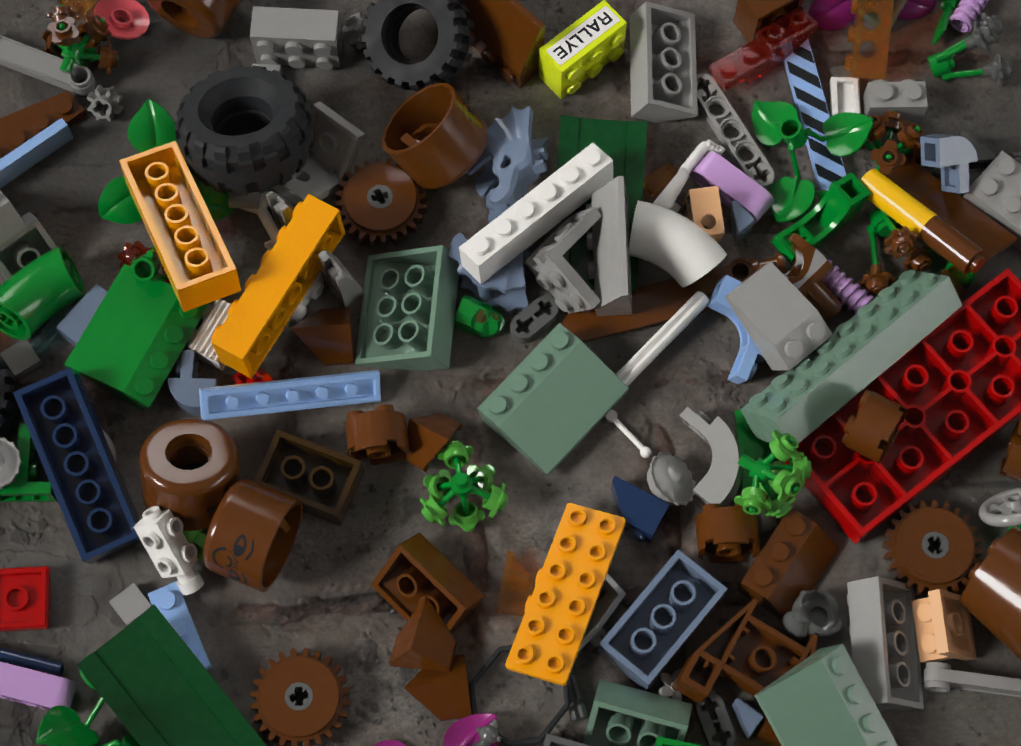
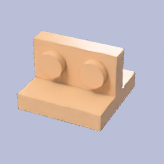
(943, 628)

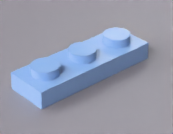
(175, 610)

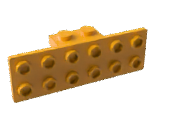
(565, 594)

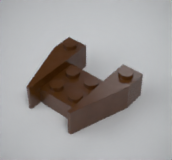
(746, 656)

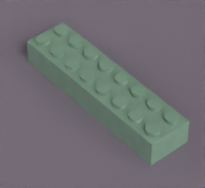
(852, 356)

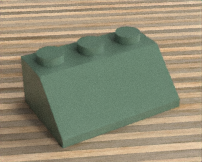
(634, 717)

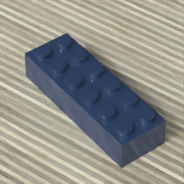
(79, 465)

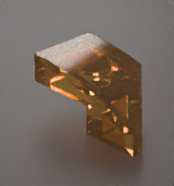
(515, 587)

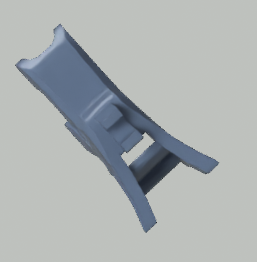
(515, 158)
(505, 287)

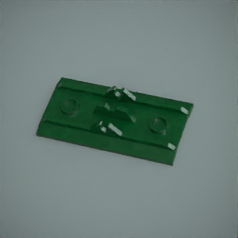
(627, 148)
(164, 689)

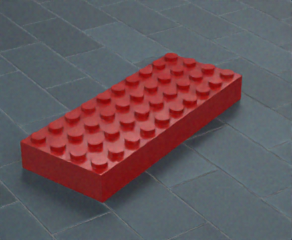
(958, 396)

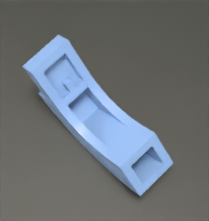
(744, 364)

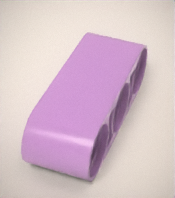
(732, 184)
(35, 687)

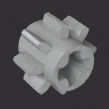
(353, 30)
(104, 103)

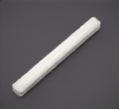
(663, 338)

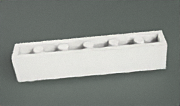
(536, 213)

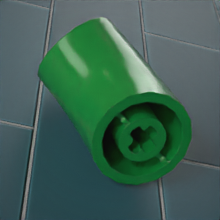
(38, 293)

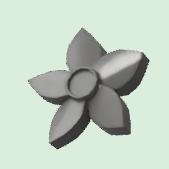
(667, 690)

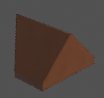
(328, 335)
(427, 437)
(424, 641)
(442, 691)

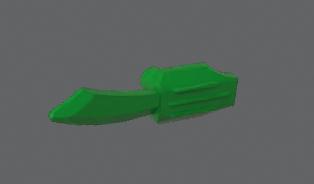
(947, 6)

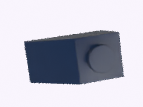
(640, 509)

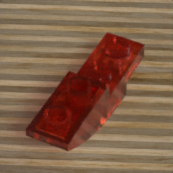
(768, 49)

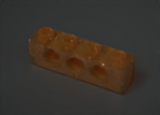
(875, 65)

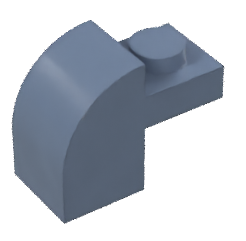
(950, 155)
(186, 385)

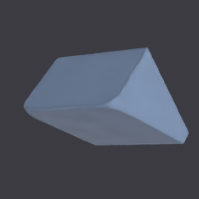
(740, 221)
(747, 717)

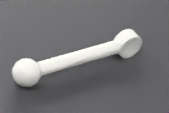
(611, 417)

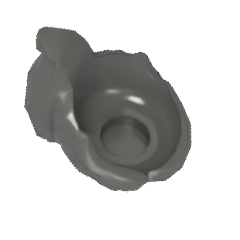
(812, 613)

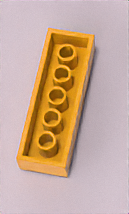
(180, 226)
(277, 286)

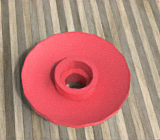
(125, 17)

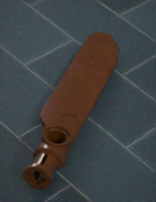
(659, 301)

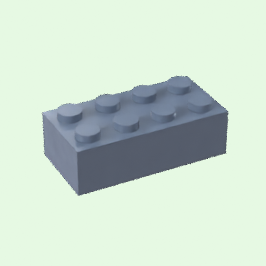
(661, 620)

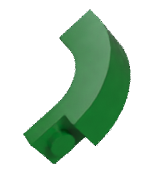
(827, 217)

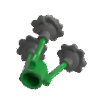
(982, 36)

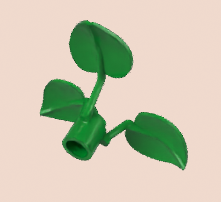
(779, 122)
(147, 130)
(64, 728)

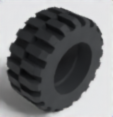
(447, 57)

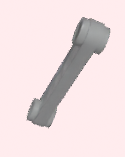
(45, 67)
(940, 678)

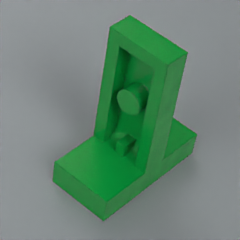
(25, 487)

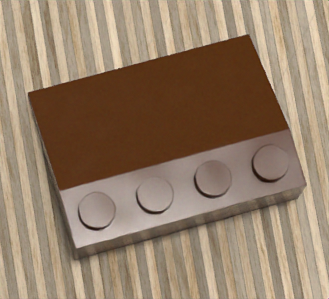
(507, 37)

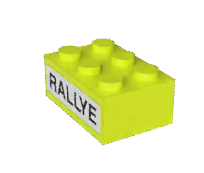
(582, 49)

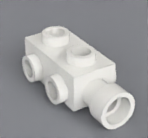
(169, 548)

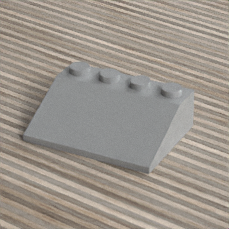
(611, 250)

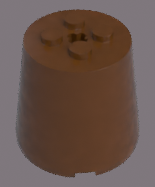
(995, 590)

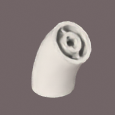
(673, 243)

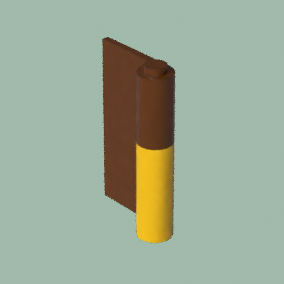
(939, 217)

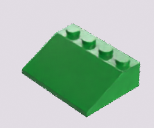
(134, 339)

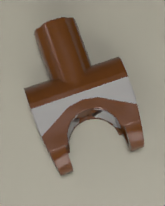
(807, 276)

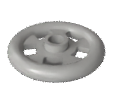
(1007, 503)

